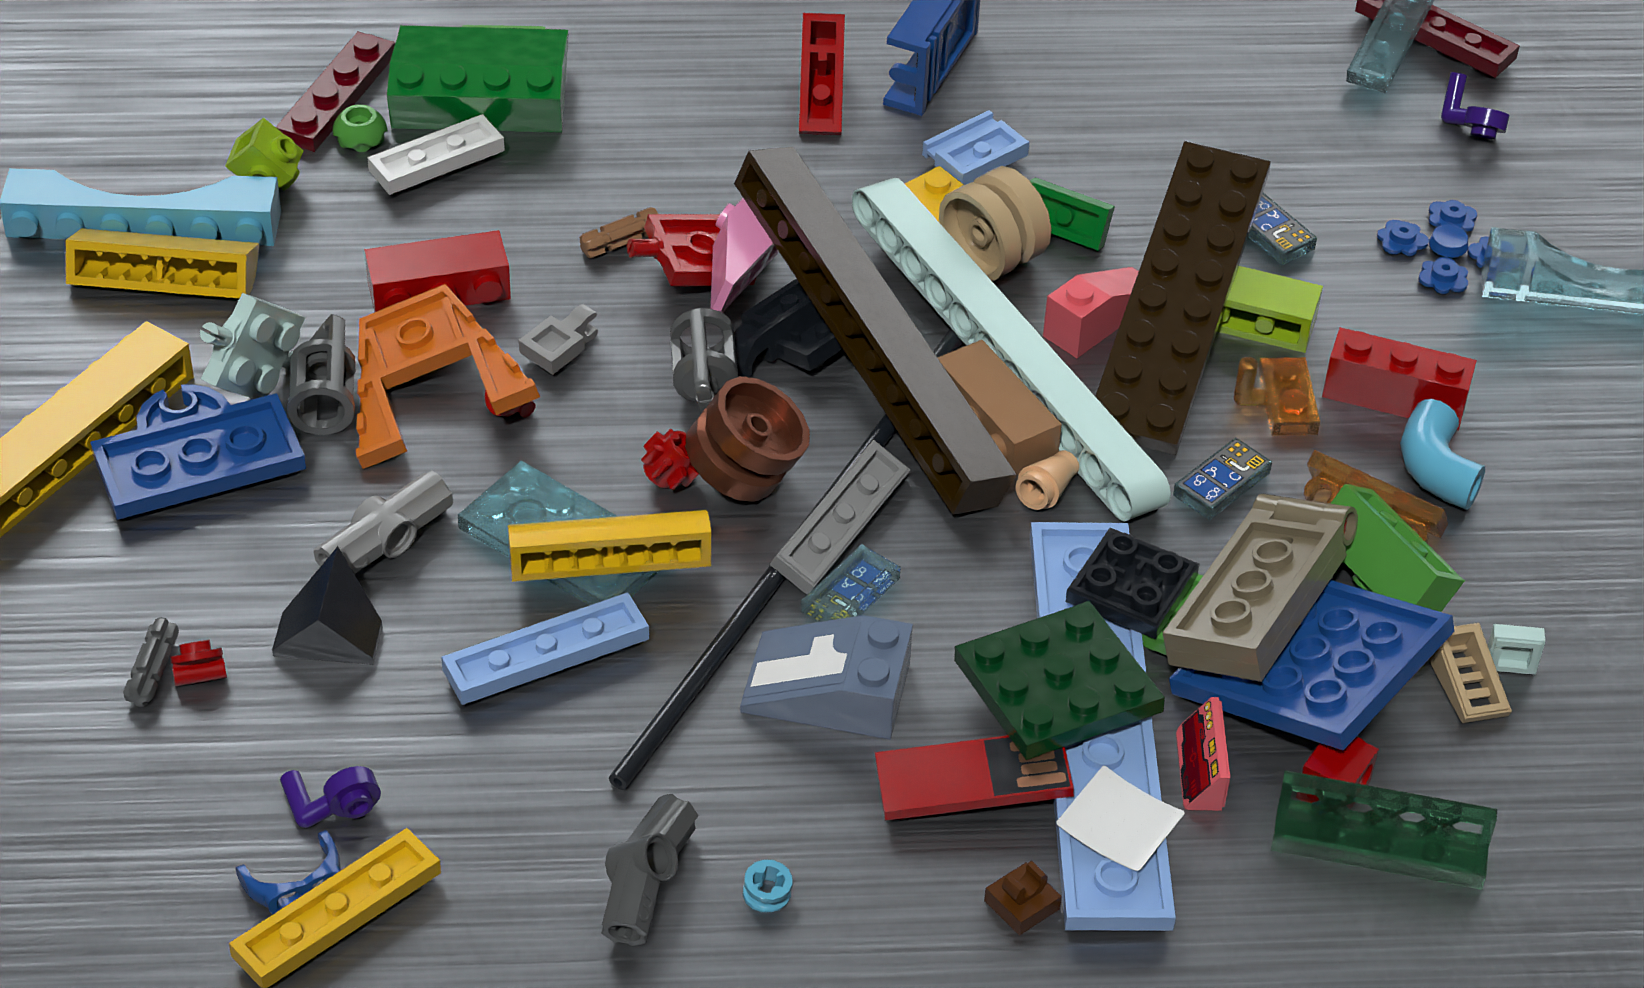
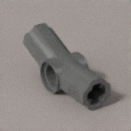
(641, 866)

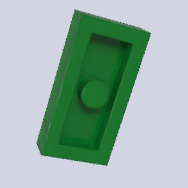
(1075, 214)

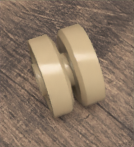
(997, 220)

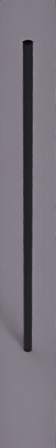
(733, 628)

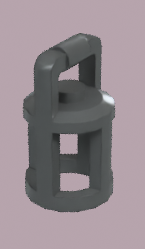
(322, 368)
(697, 369)

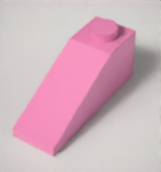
(738, 254)

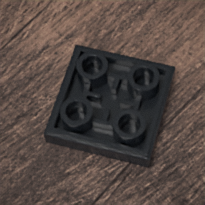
(1133, 582)

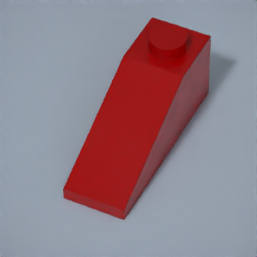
(822, 74)

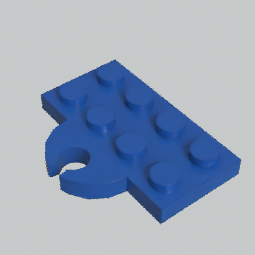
(195, 450)

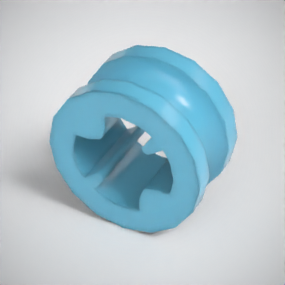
(754, 879)

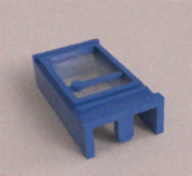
(937, 36)

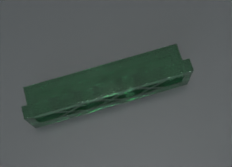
(1380, 836)

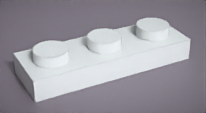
(435, 154)

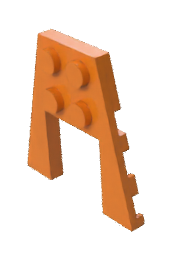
(416, 340)

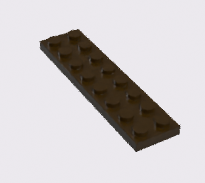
(1181, 294)

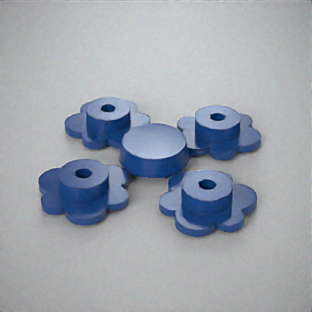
(1448, 240)

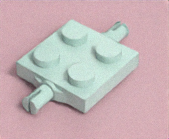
(251, 347)

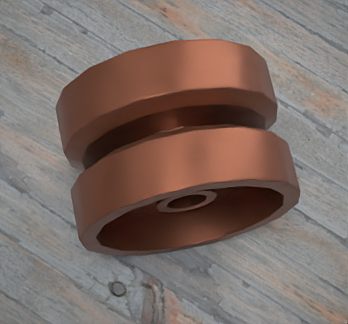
(747, 439)

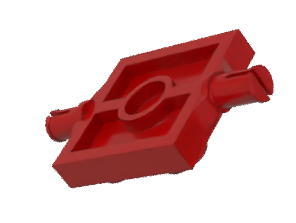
(681, 246)

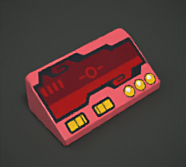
(1204, 758)

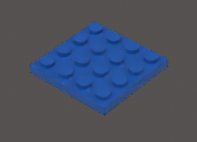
(1334, 670)

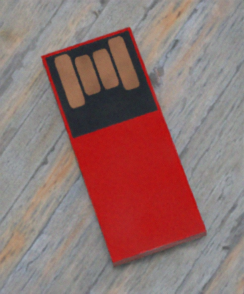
(967, 777)

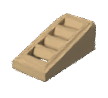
(1472, 643)

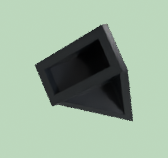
(330, 618)

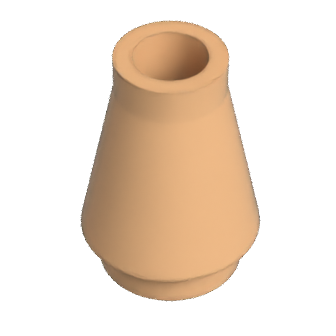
(1044, 482)

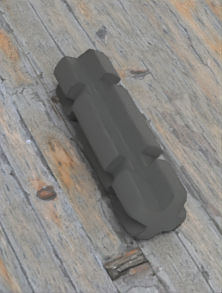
(151, 662)

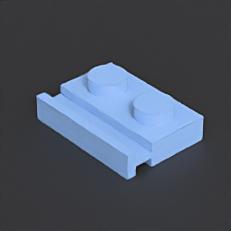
(976, 147)

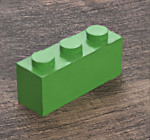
(1392, 556)

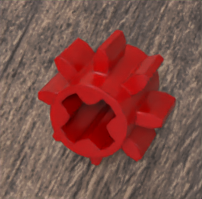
(667, 460)

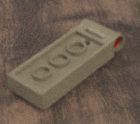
(1260, 587)

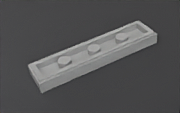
(839, 517)

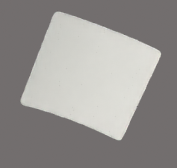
(1119, 819)

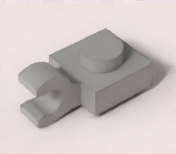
(558, 342)

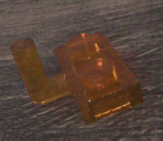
(1283, 391)

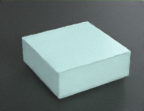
(1516, 648)

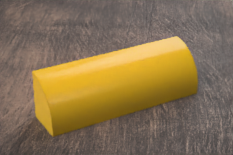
(161, 263)
(609, 545)

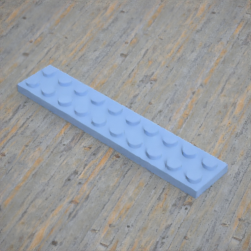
(1093, 887)

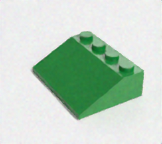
(465, 72)

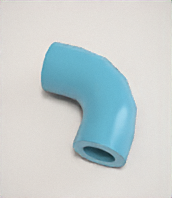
(1432, 461)

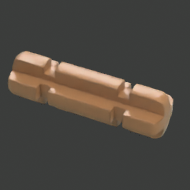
(615, 234)

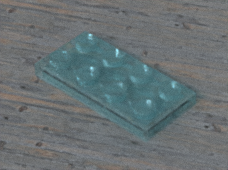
(533, 497)

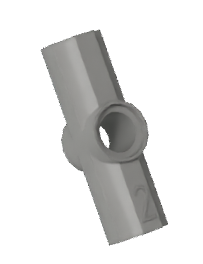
(388, 524)

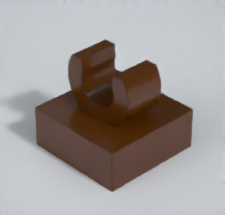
(1023, 897)

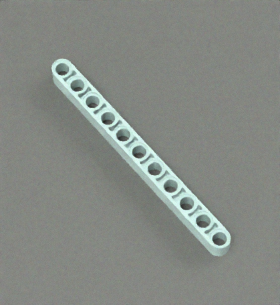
(979, 311)

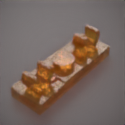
(1332, 475)

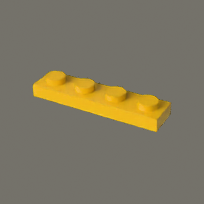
(334, 908)

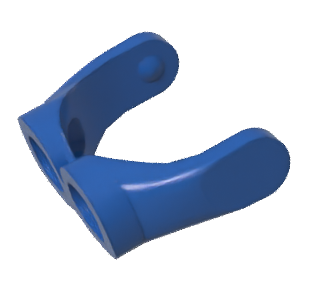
(270, 893)

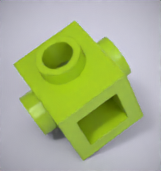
(265, 153)

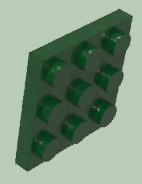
(1058, 680)

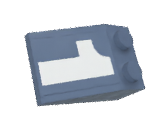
(832, 674)

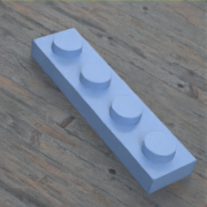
(545, 648)

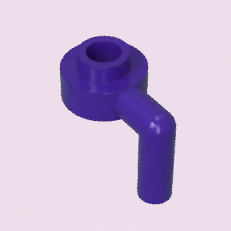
(1483, 121)
(346, 794)

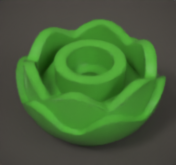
(359, 128)

